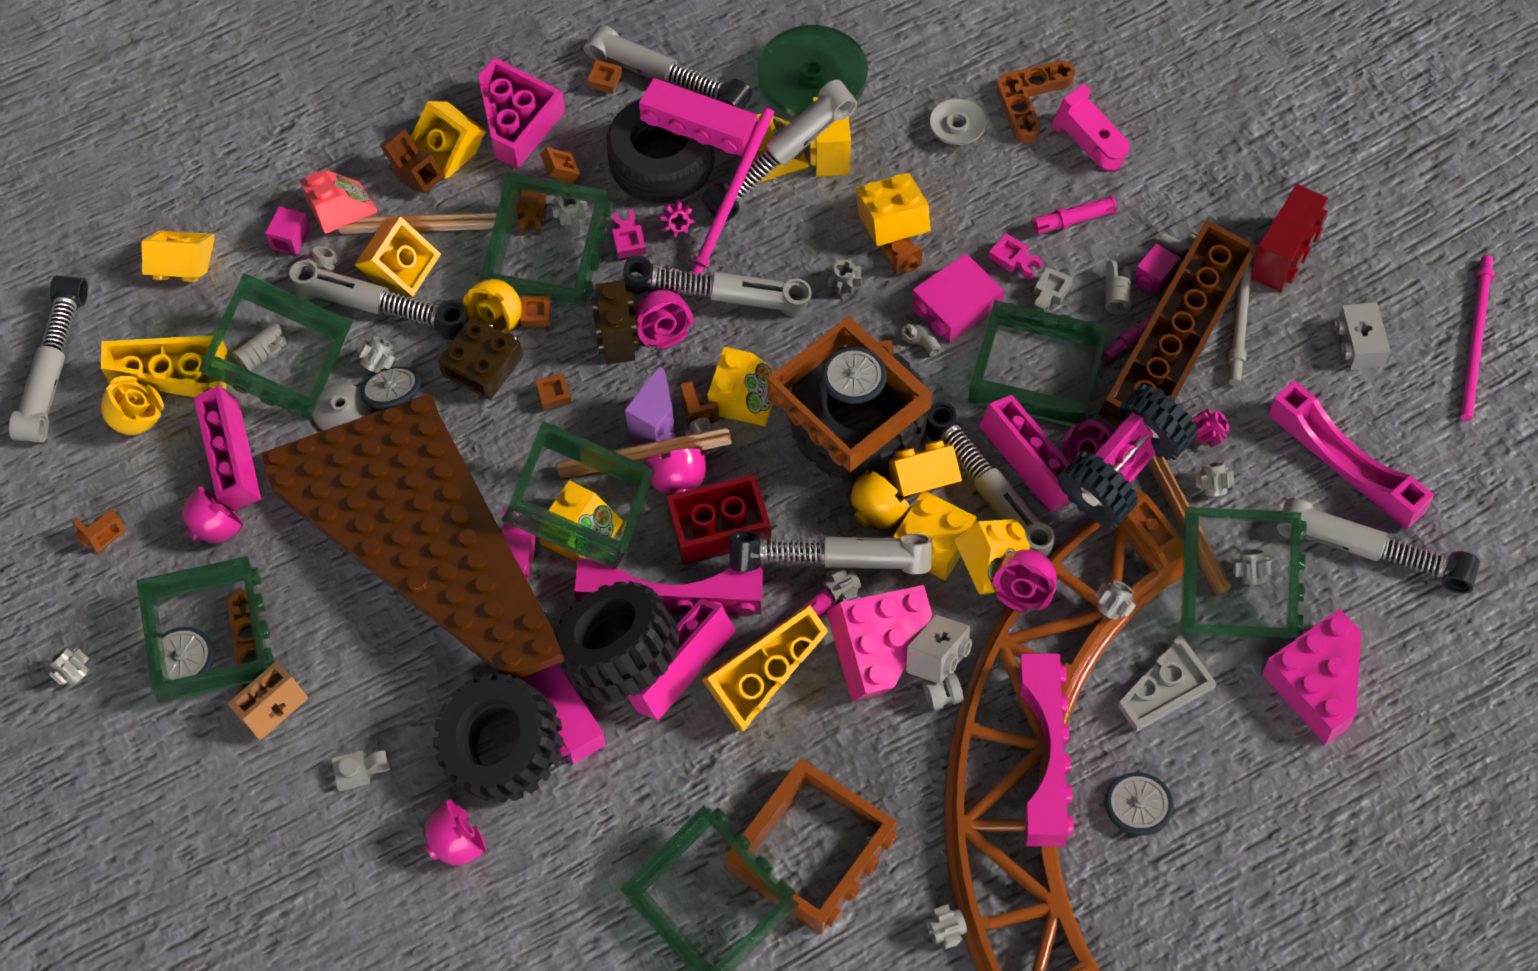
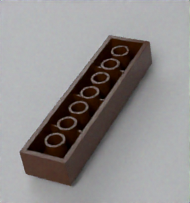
(1184, 316)

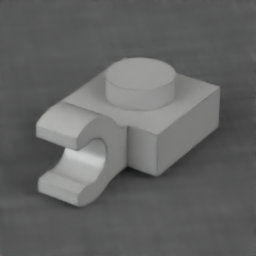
(1051, 288)
(354, 768)

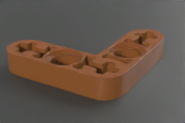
(1024, 89)

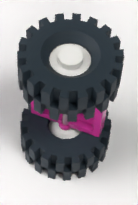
(1148, 427)

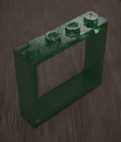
(503, 225)
(288, 307)
(1044, 323)
(565, 531)
(1296, 562)
(189, 581)
(637, 885)

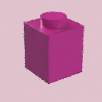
(287, 231)
(1156, 270)

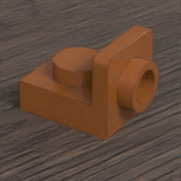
(560, 165)
(902, 256)
(694, 405)
(101, 532)

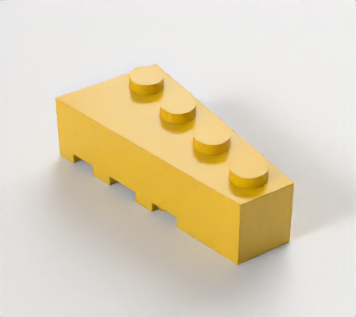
(164, 363)

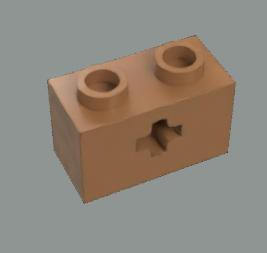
(268, 700)

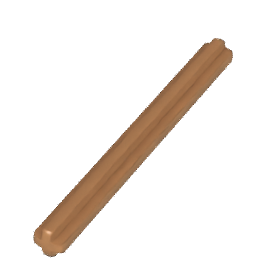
(426, 222)
(700, 440)
(1178, 504)

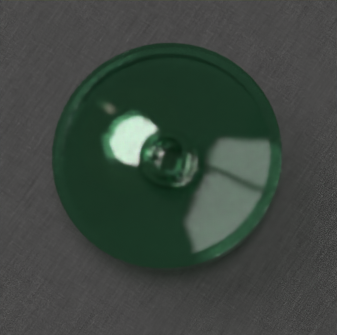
(803, 61)

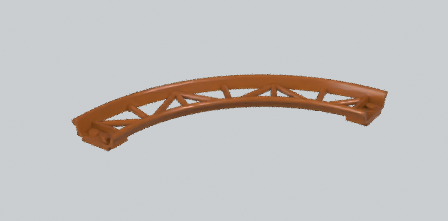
(1162, 553)

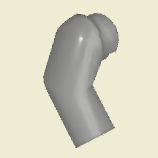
(1176, 246)
(921, 336)

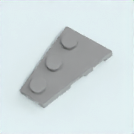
(1167, 686)

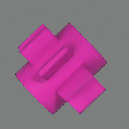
(680, 224)
(1210, 427)

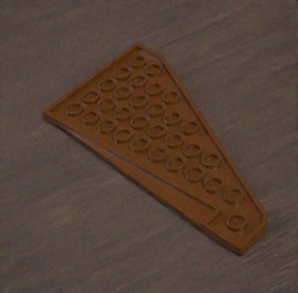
(414, 517)

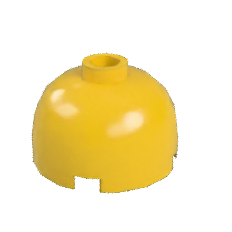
(494, 303)
(130, 405)
(877, 502)

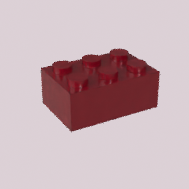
(1290, 238)
(710, 514)

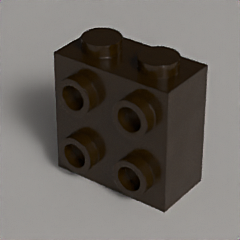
(615, 322)
(481, 358)

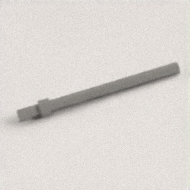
(1237, 354)

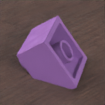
(650, 412)

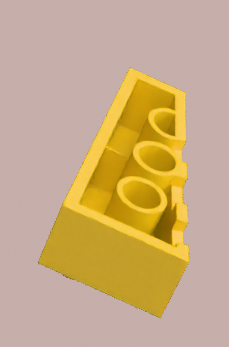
(757, 672)

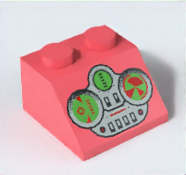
(336, 199)

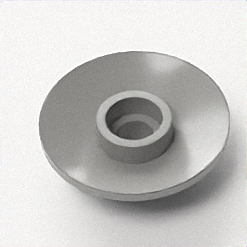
(959, 113)
(326, 413)

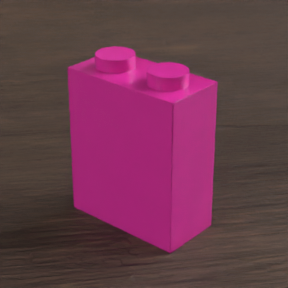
(956, 298)

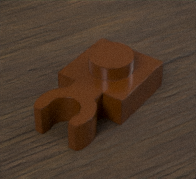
(530, 210)

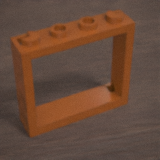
(898, 377)
(864, 864)

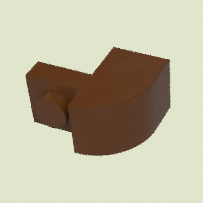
(408, 164)

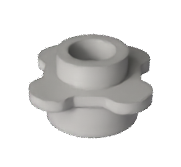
(323, 258)

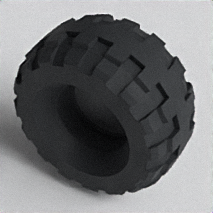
(815, 397)

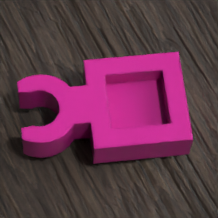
(628, 236)
(1012, 253)

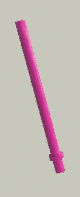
(701, 261)
(1484, 275)

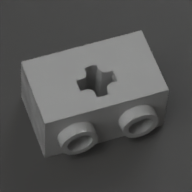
(1362, 336)
(938, 649)

